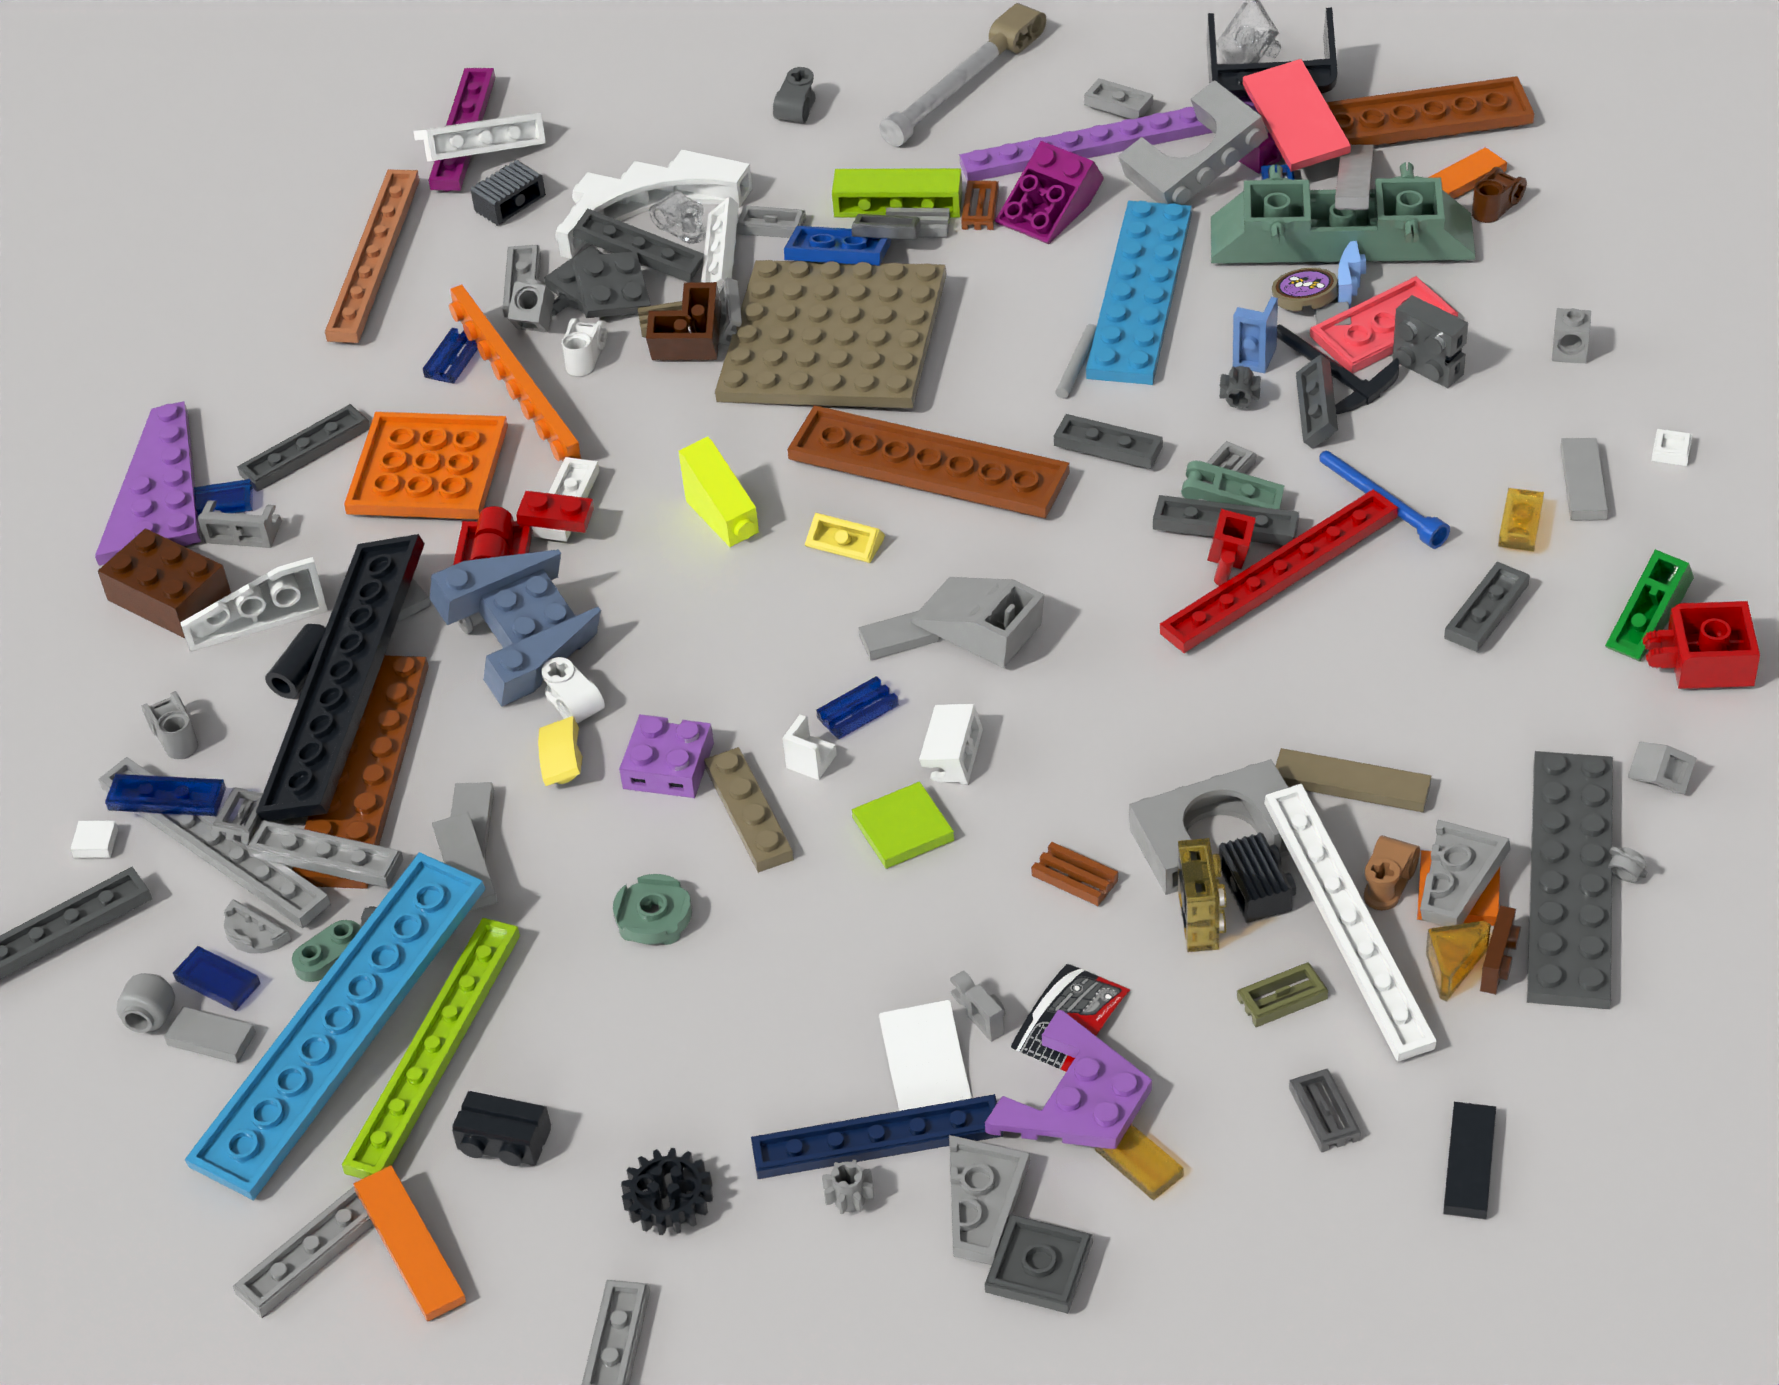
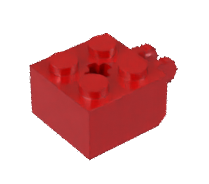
(1707, 645)

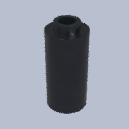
(292, 668)

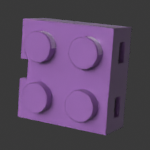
(666, 756)

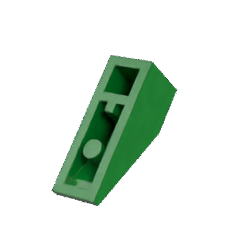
(1650, 605)

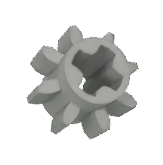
(848, 1186)

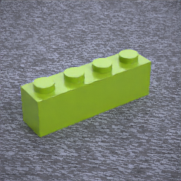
(877, 189)

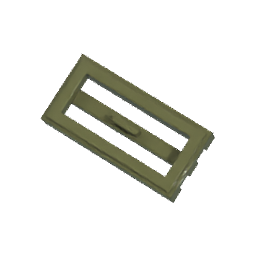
(1286, 998)

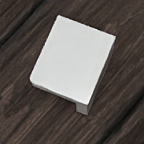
(807, 753)

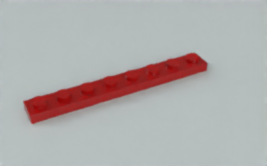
(1278, 571)

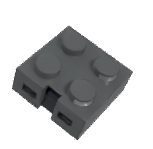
(1430, 341)

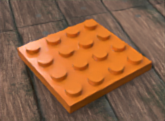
(426, 465)

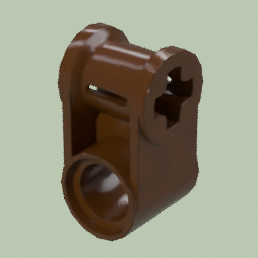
(1496, 195)

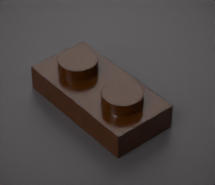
(1497, 963)

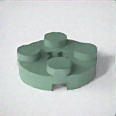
(655, 927)

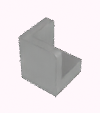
(1662, 766)

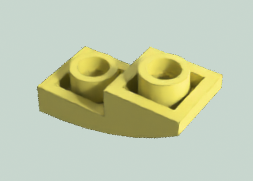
(559, 751)

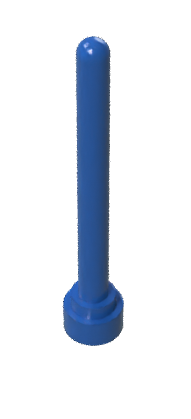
(1430, 529)

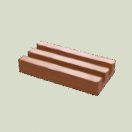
(979, 219)
(1078, 869)

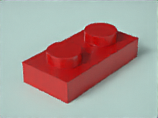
(555, 511)

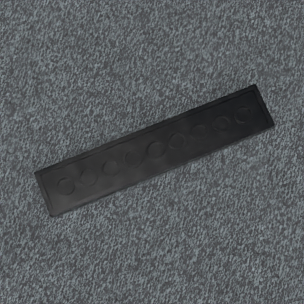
(340, 679)

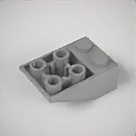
(983, 616)

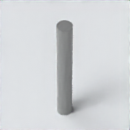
(1076, 362)

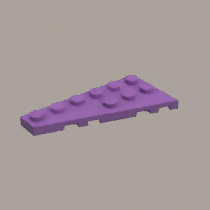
(156, 486)

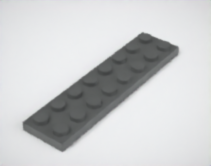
(1570, 881)

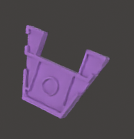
(1092, 1099)

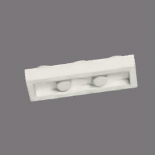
(573, 479)

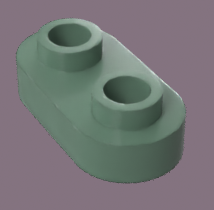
(326, 947)

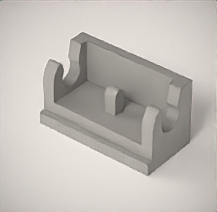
(239, 528)

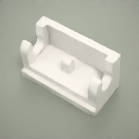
(952, 742)

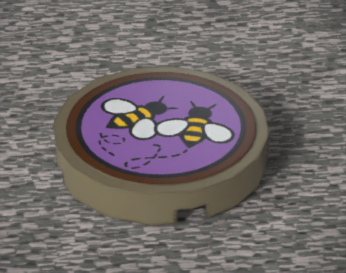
(1305, 288)

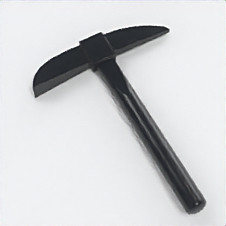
(1364, 391)

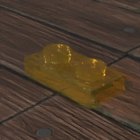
(1521, 519)

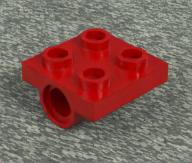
(492, 536)

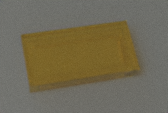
(1143, 1163)

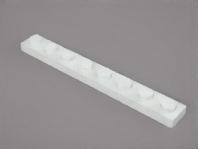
(1350, 923)

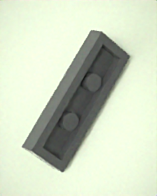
(1316, 401)
(1108, 441)
(1486, 606)

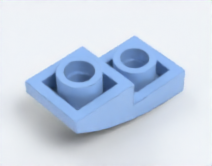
(1349, 272)

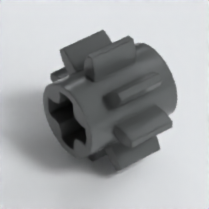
(1240, 387)

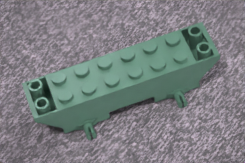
(1292, 224)

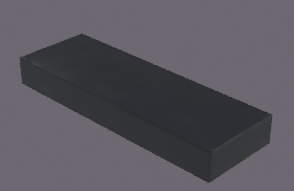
(1469, 1160)

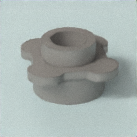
(1627, 864)

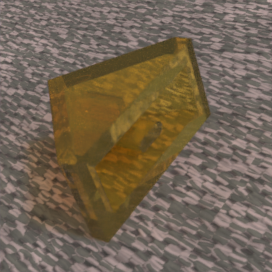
(1454, 953)

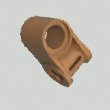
(1389, 872)

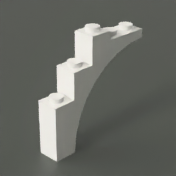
(693, 174)

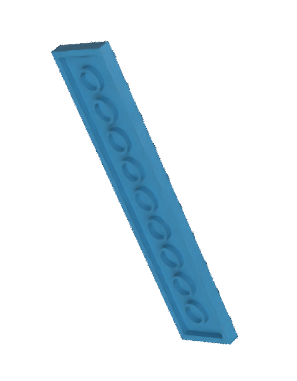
(334, 1026)

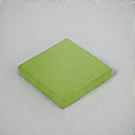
(902, 824)

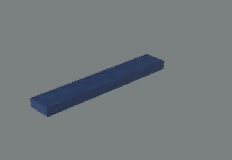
(871, 1137)

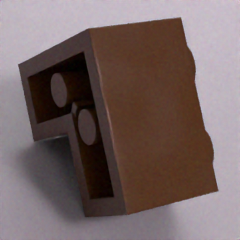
(689, 331)

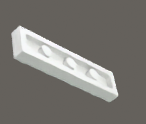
(720, 242)

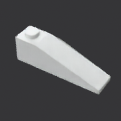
(269, 601)

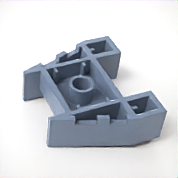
(521, 611)

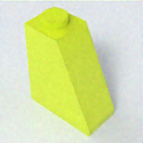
(717, 493)

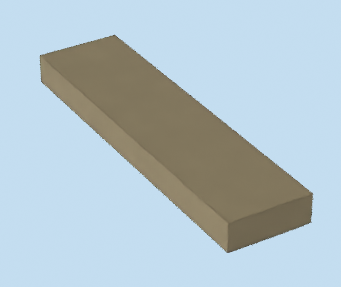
(1354, 780)

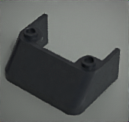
(1231, 75)

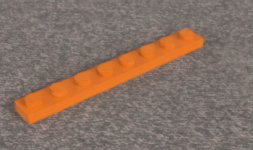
(517, 380)

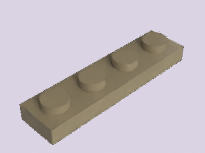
(748, 809)

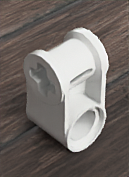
(583, 346)
(570, 690)

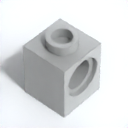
(537, 317)
(1571, 335)

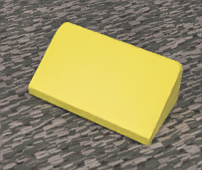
(844, 538)

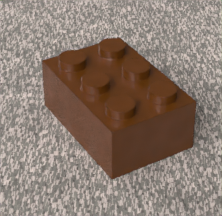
(162, 580)

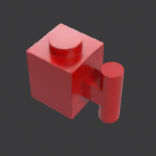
(1230, 543)

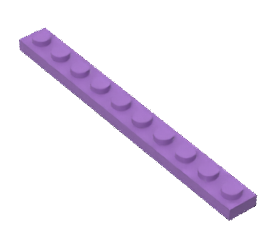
(1087, 142)

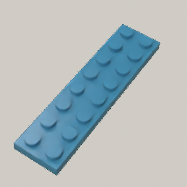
(1139, 293)

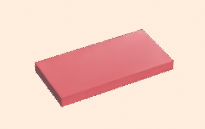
(1296, 115)
(1371, 327)

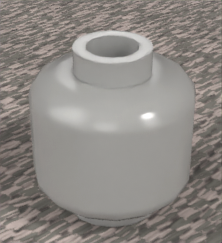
(145, 1002)

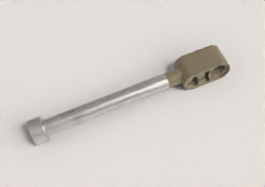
(1010, 32)

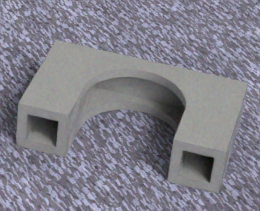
(1177, 180)
(1165, 818)

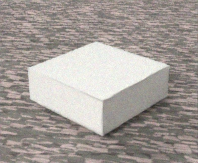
(1672, 447)
(94, 839)

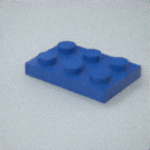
(835, 245)

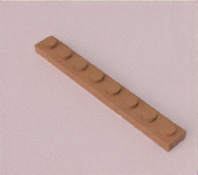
(372, 256)

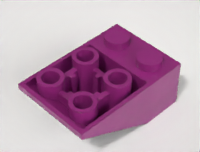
(1050, 193)

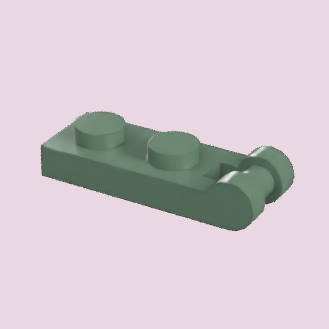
(1229, 486)

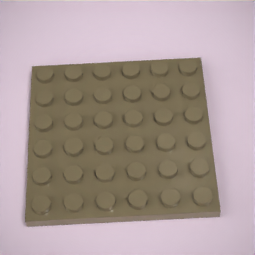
(832, 334)

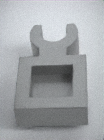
(982, 1008)

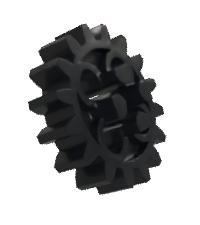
(683, 1206)

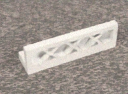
(482, 136)

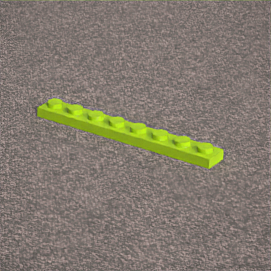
(431, 1049)

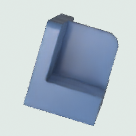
(1255, 336)

